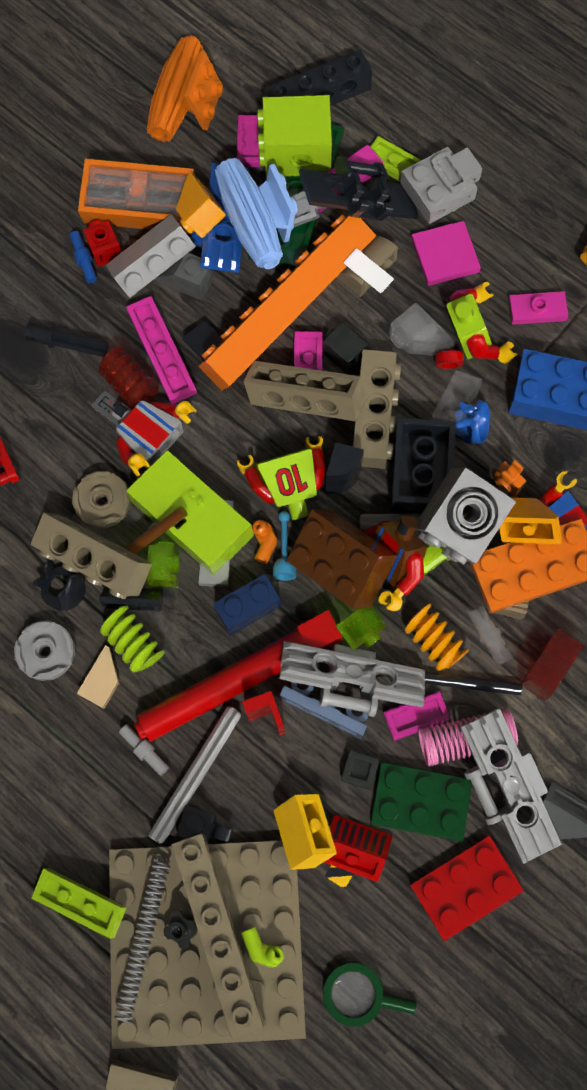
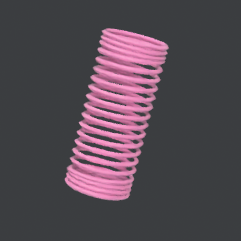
(456, 746)

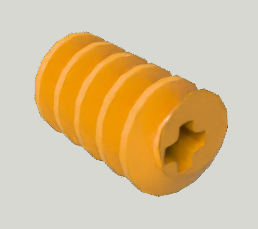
(435, 638)

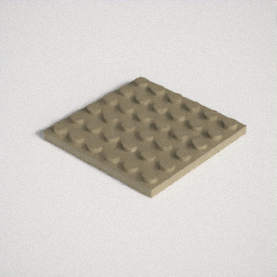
(177, 988)

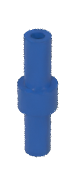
(83, 256)

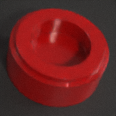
(449, 359)

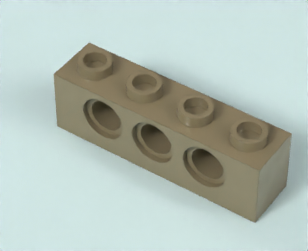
(377, 366)
(305, 390)
(130, 568)

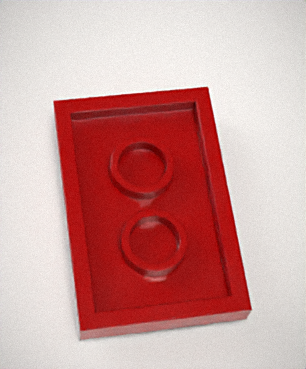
(466, 888)

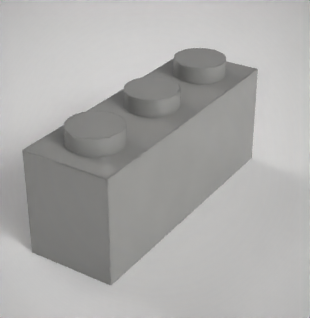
(150, 256)

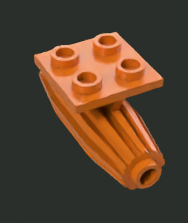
(184, 85)

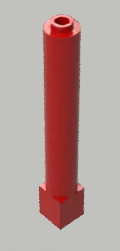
(233, 680)

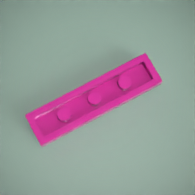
(161, 350)

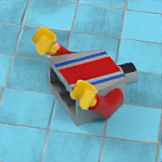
(148, 431)

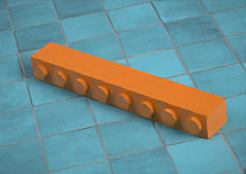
(286, 302)

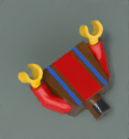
(408, 567)

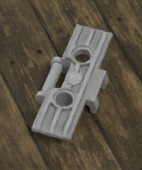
(352, 667)
(518, 781)

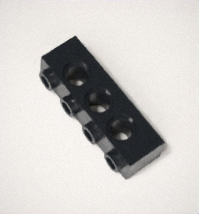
(337, 78)

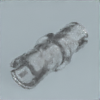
(490, 636)

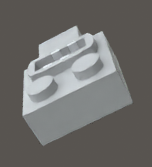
(442, 182)

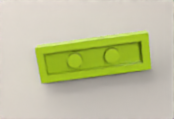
(79, 903)

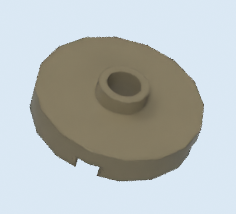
(96, 486)

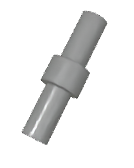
(143, 750)

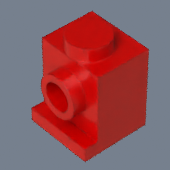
(102, 242)

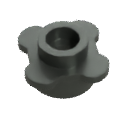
(188, 927)

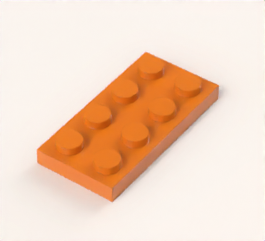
(532, 570)

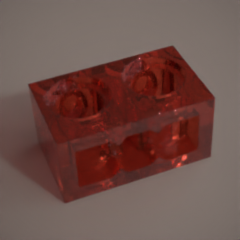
(552, 664)

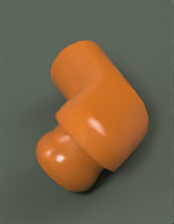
(266, 539)

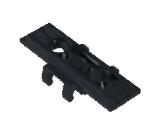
(359, 200)

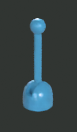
(282, 569)

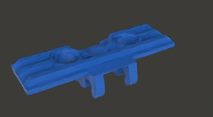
(221, 244)

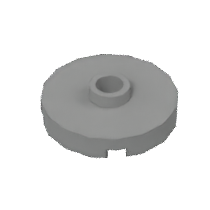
(33, 640)

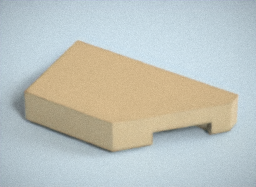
(101, 680)

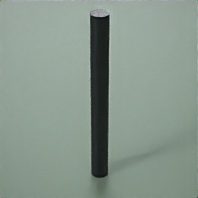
(473, 683)

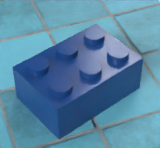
(550, 389)

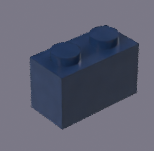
(247, 604)

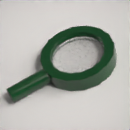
(356, 995)

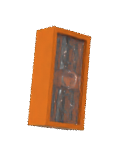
(130, 193)

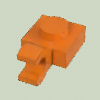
(509, 478)

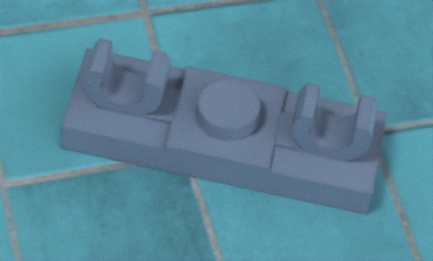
(347, 723)

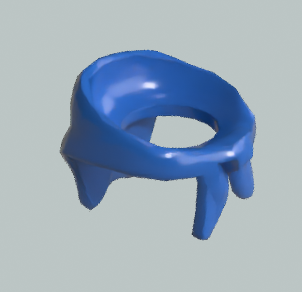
(475, 425)

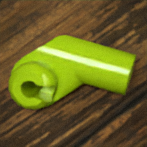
(260, 952)

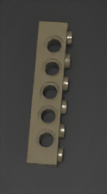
(218, 936)

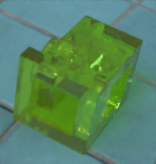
(164, 565)

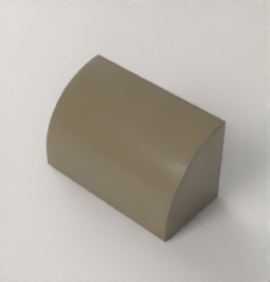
(381, 252)
(134, 1077)

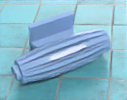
(257, 210)

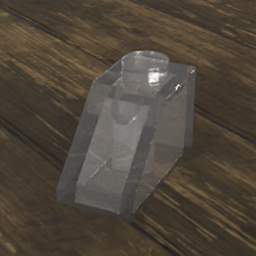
(419, 333)

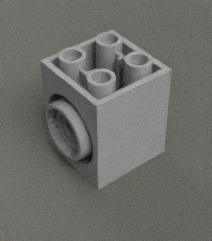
(443, 518)

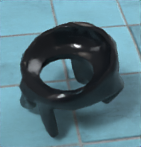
(67, 598)

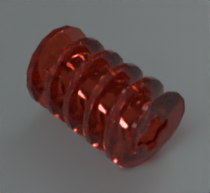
(125, 377)

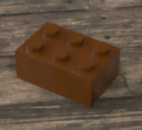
(341, 558)

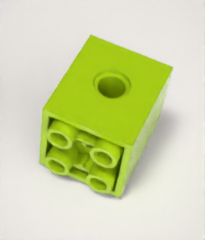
(295, 134)

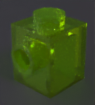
(361, 627)

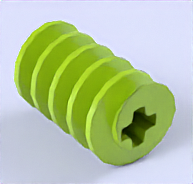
(129, 641)

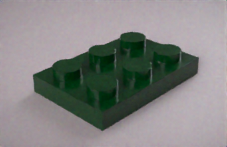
(421, 802)

